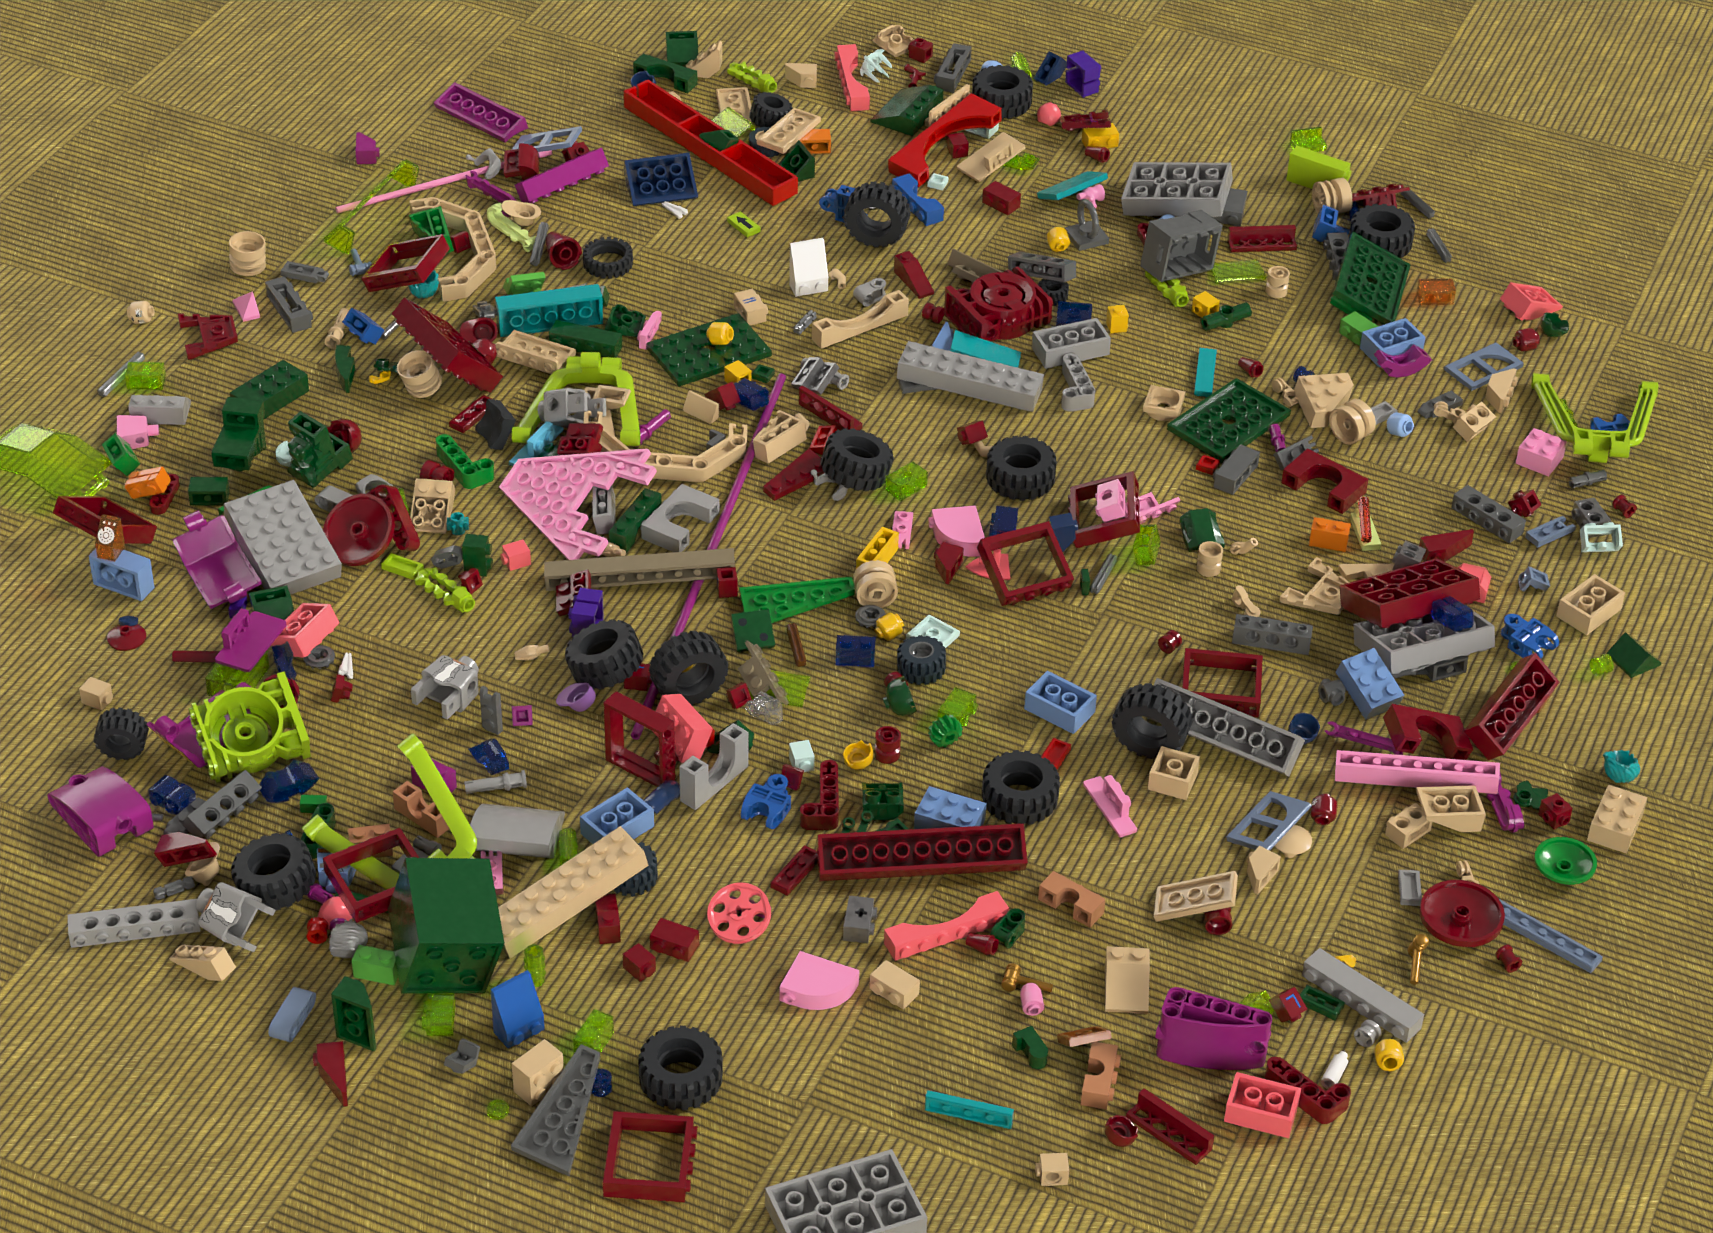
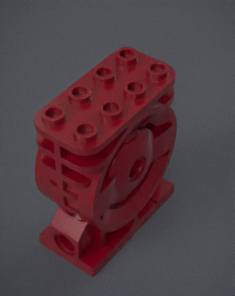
(998, 306)

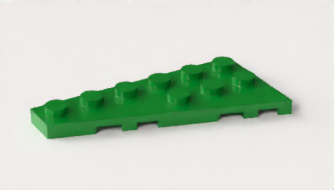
(795, 597)

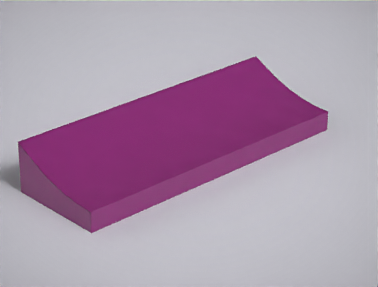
(481, 112)

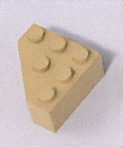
(1321, 395)

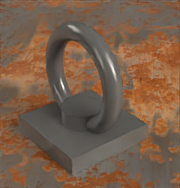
(1087, 234)

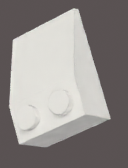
(808, 267)

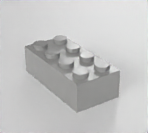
(1083, 338)

